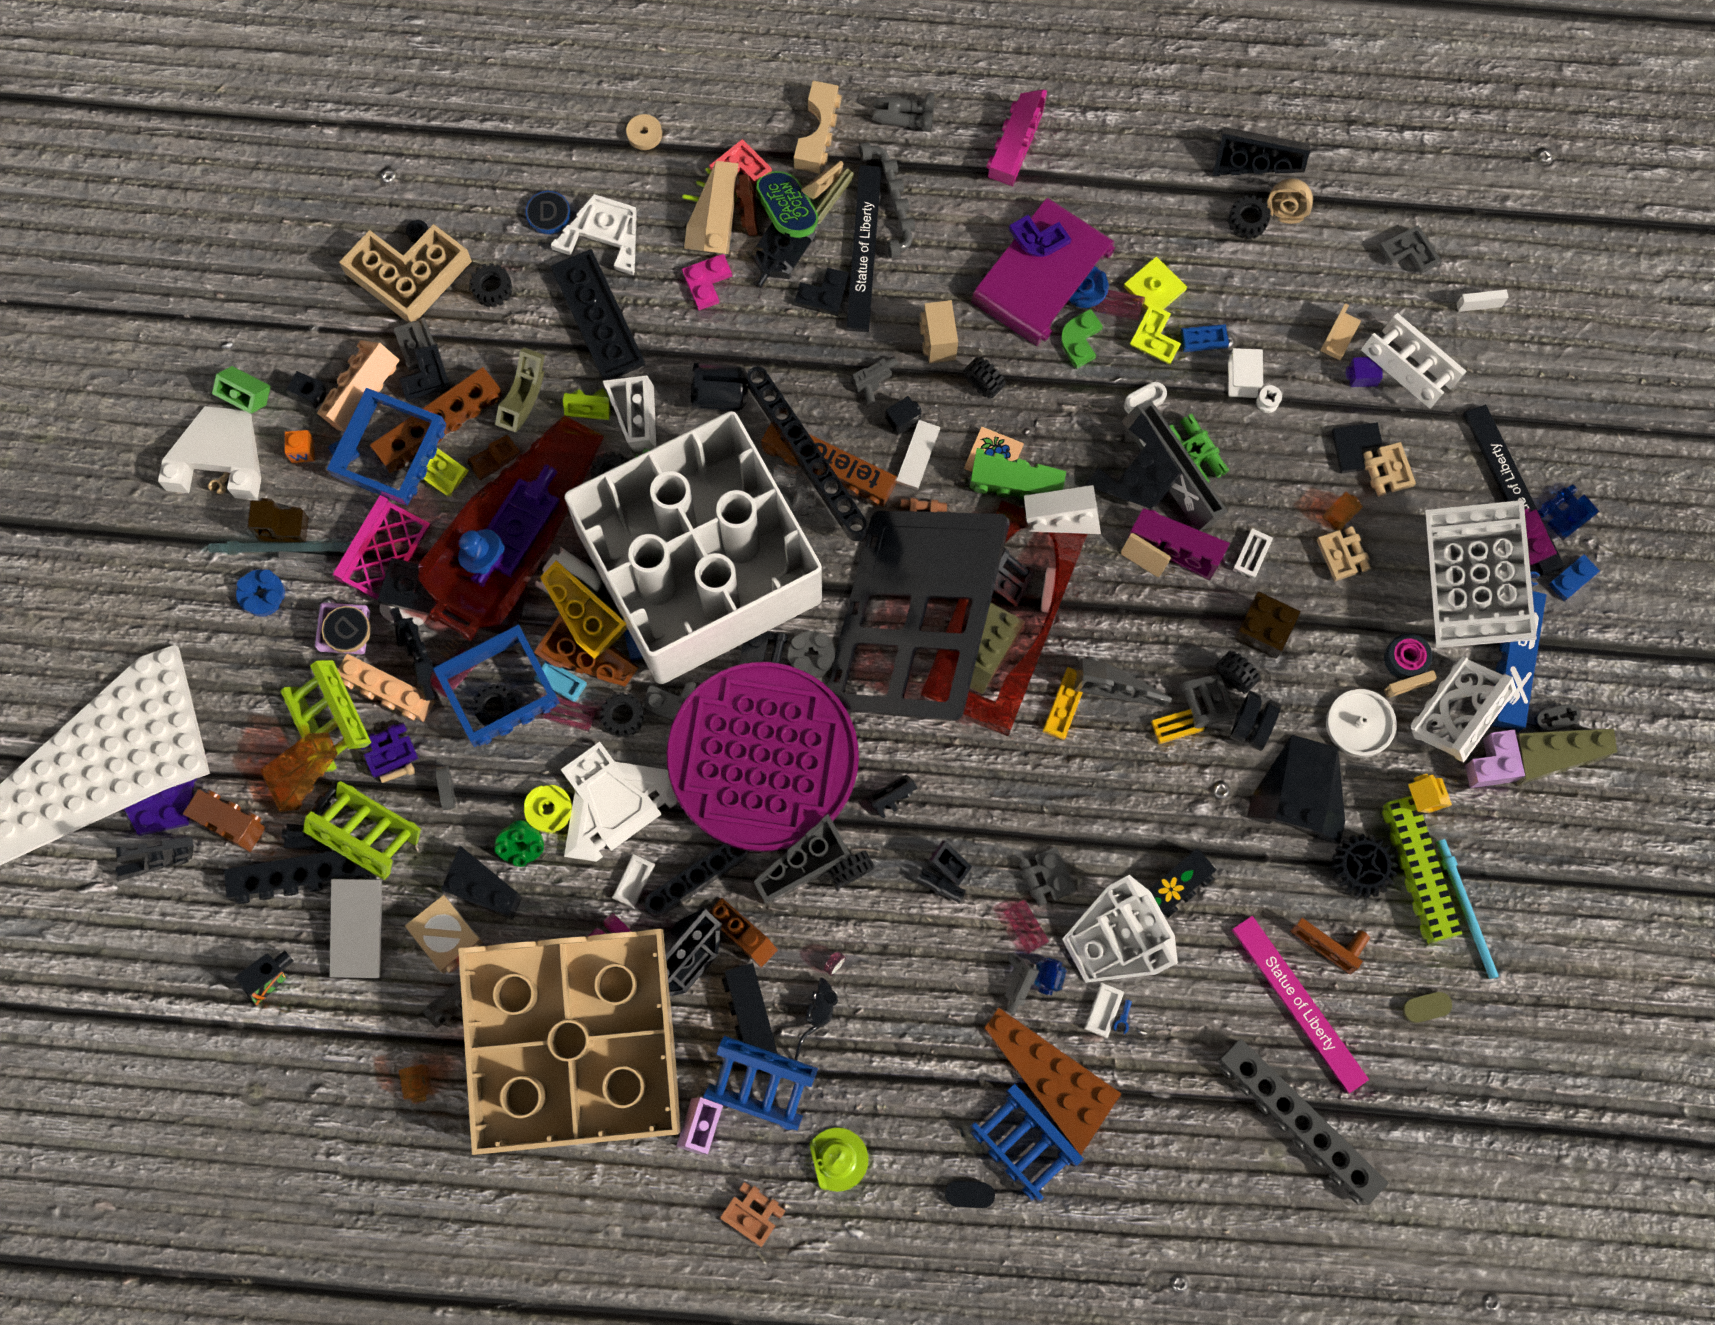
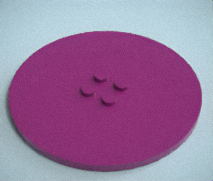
(761, 755)

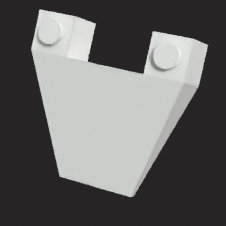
(215, 442)

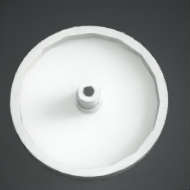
(1361, 723)

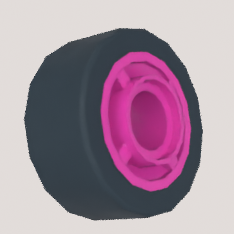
(1416, 647)

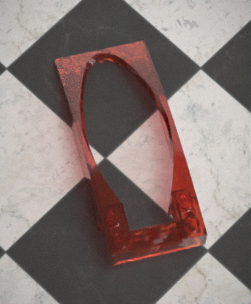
(1001, 714)

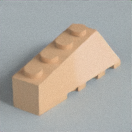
(367, 370)

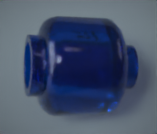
(1050, 976)

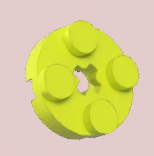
(534, 808)

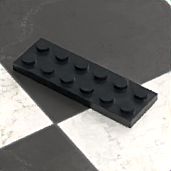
(598, 315)
(405, 591)

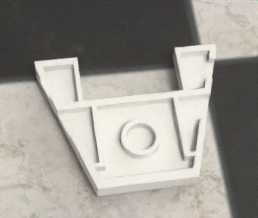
(607, 223)

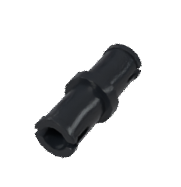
(941, 885)

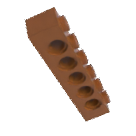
(459, 395)

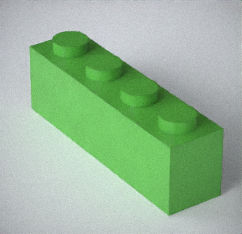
(1013, 477)

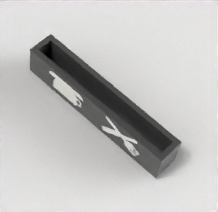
(1191, 488)

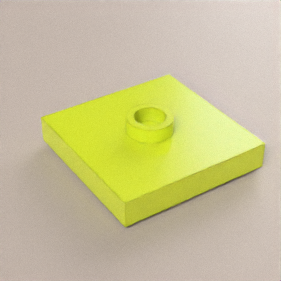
(1156, 284)

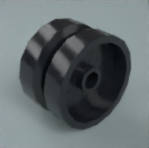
(1252, 719)

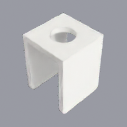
(1245, 372)

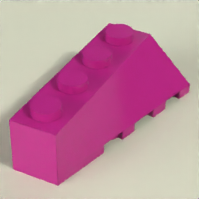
(1016, 137)

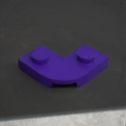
(1037, 242)

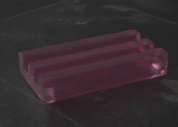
(1120, 308)
(574, 705)
(1036, 945)

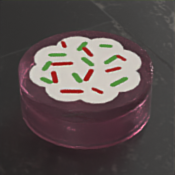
(834, 963)

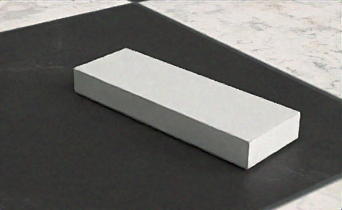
(918, 455)

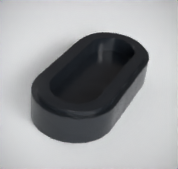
(969, 1194)

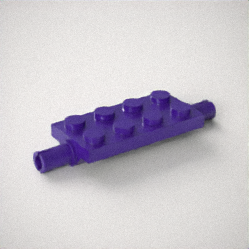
(521, 522)

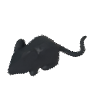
(820, 1011)

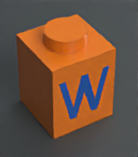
(299, 446)

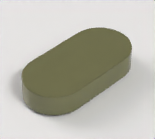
(1427, 1007)

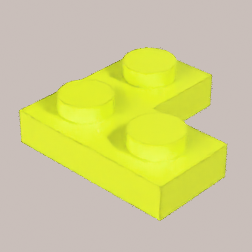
(1149, 336)

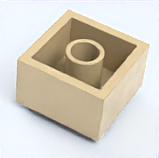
(939, 331)

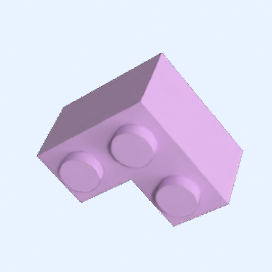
(1501, 764)

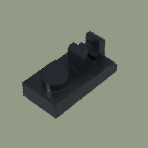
(897, 790)

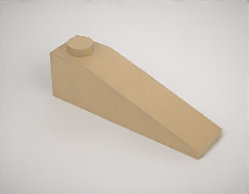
(713, 214)

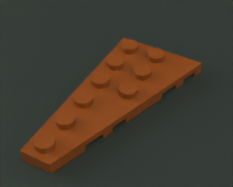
(1062, 1086)

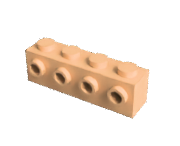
(384, 687)

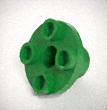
(519, 843)

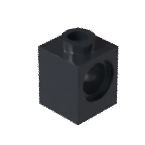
(300, 383)

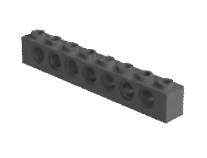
(1371, 1181)

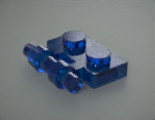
(1573, 517)

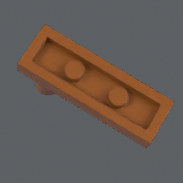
(1344, 958)

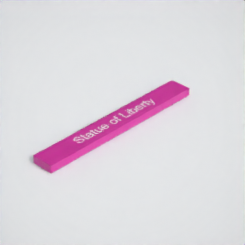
(1300, 1005)

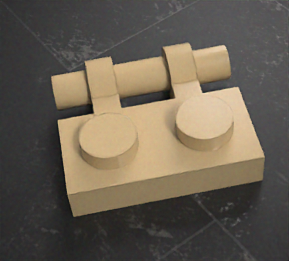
(1395, 466)
(1338, 556)

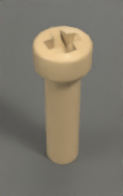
(409, 769)

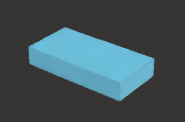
(563, 682)

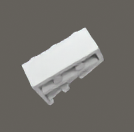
(635, 410)
(1063, 511)

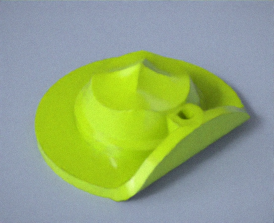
(839, 1159)

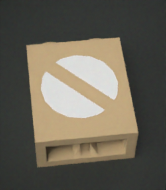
(441, 932)

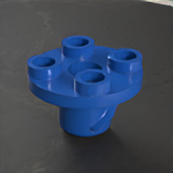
(479, 550)

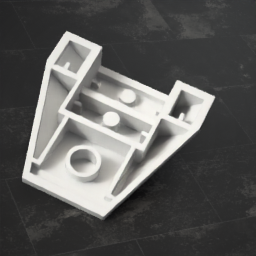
(1122, 935)

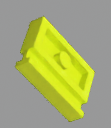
(445, 473)

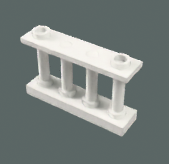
(1423, 351)

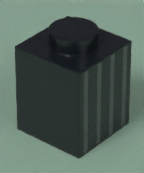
(903, 415)

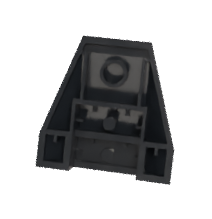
(1303, 790)

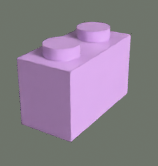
(699, 1125)

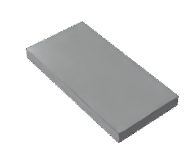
(355, 928)

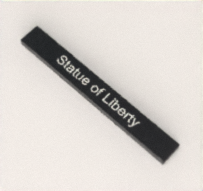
(864, 249)
(1505, 471)

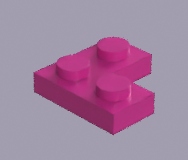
(701, 279)

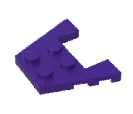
(162, 810)

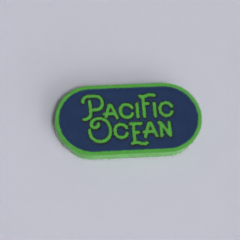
(787, 204)

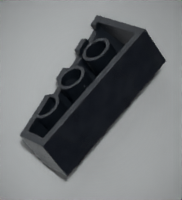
(1257, 153)

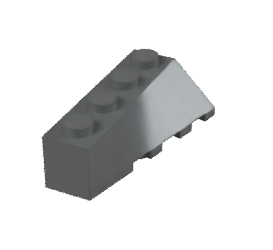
(803, 862)

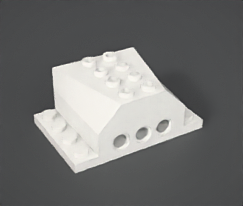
(1480, 574)

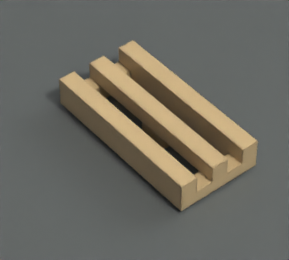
(1410, 684)

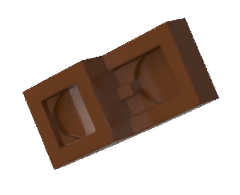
(494, 457)

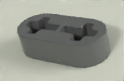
(1555, 713)
(445, 787)

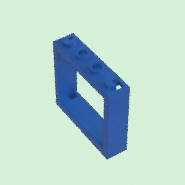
(354, 432)
(479, 654)

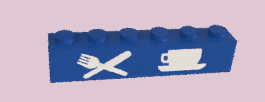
(1519, 662)

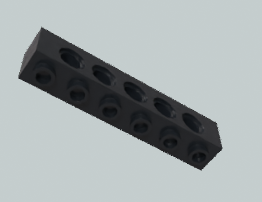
(239, 877)

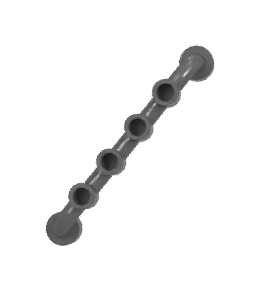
(900, 205)

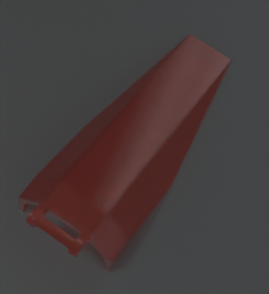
(567, 449)

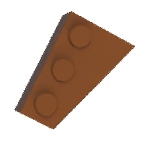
(225, 819)

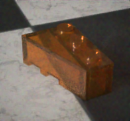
(297, 769)

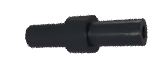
(323, 802)

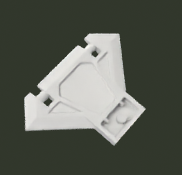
(611, 801)

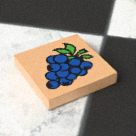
(994, 443)

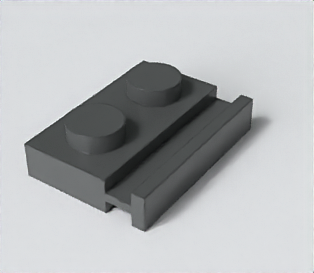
(413, 336)

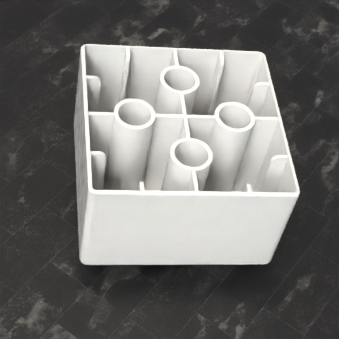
(696, 546)

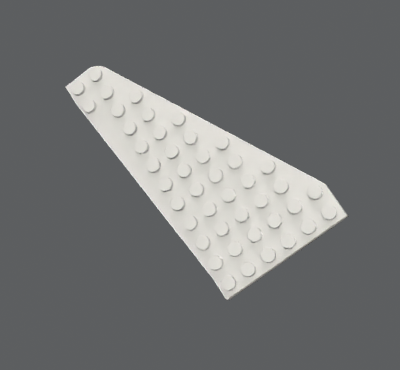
(107, 757)

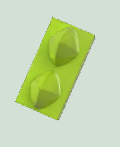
(586, 406)

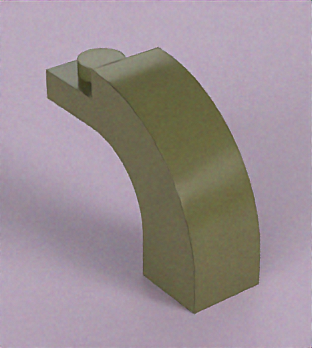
(526, 386)

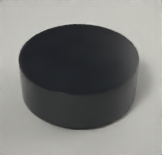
(415, 230)

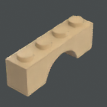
(810, 150)

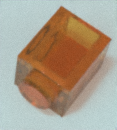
(1343, 511)
(415, 1083)

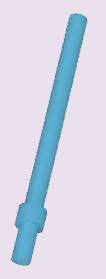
(1449, 863)

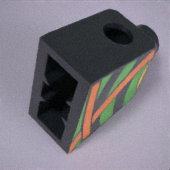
(259, 984)

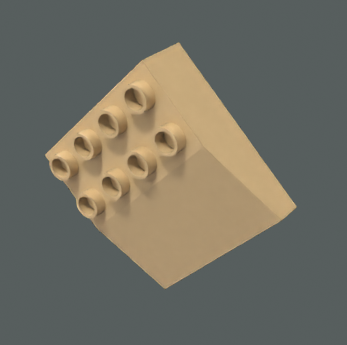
(568, 1041)

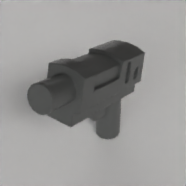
(868, 379)
(1022, 977)

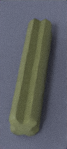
(834, 193)

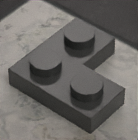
(1411, 244)

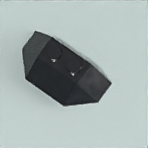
(691, 949)

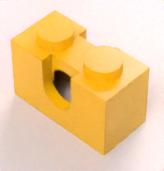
(1429, 793)

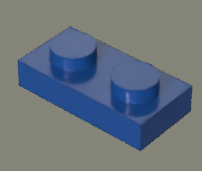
(1574, 577)

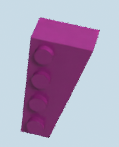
(1184, 544)

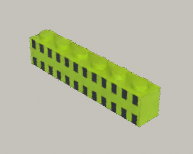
(1422, 870)

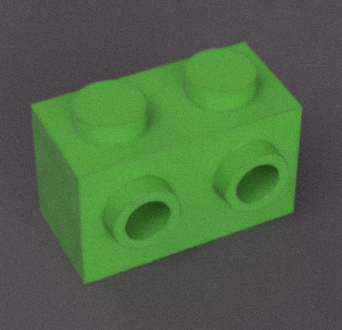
(241, 389)

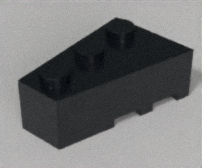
(479, 886)

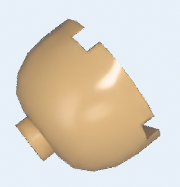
(1290, 200)

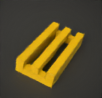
(1169, 718)

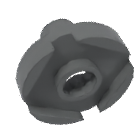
(819, 643)

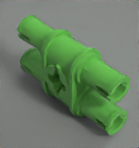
(1201, 441)

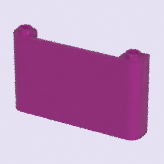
(1032, 290)

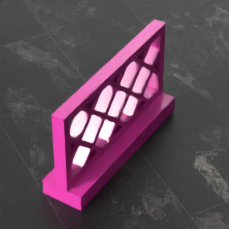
(365, 536)

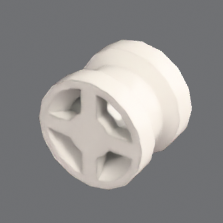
(1268, 404)

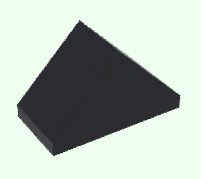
(949, 863)

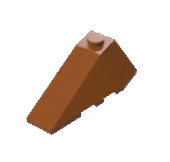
(561, 650)

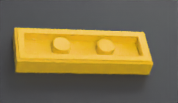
(1063, 706)

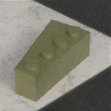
(997, 640)
(1562, 750)

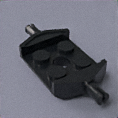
(778, 260)
(407, 635)

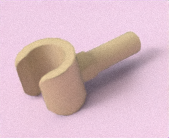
(221, 482)

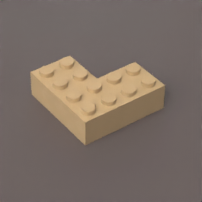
(409, 281)

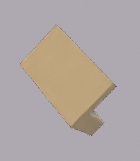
(1340, 334)

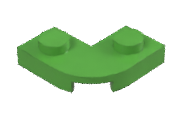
(1075, 336)

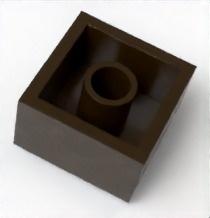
(1267, 625)

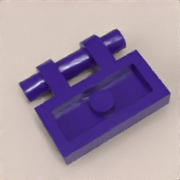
(391, 755)

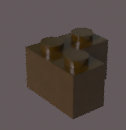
(276, 524)

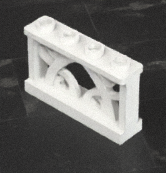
(1477, 725)

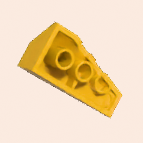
(586, 616)

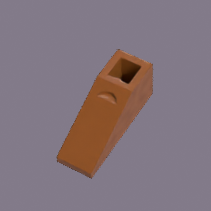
(743, 933)

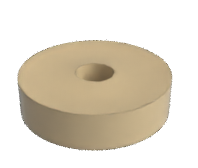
(639, 124)

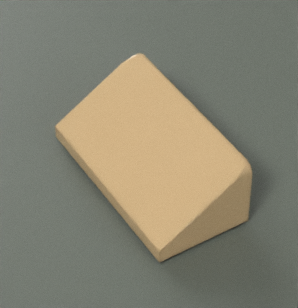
(823, 181)
(1145, 555)

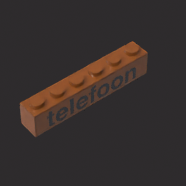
(854, 473)

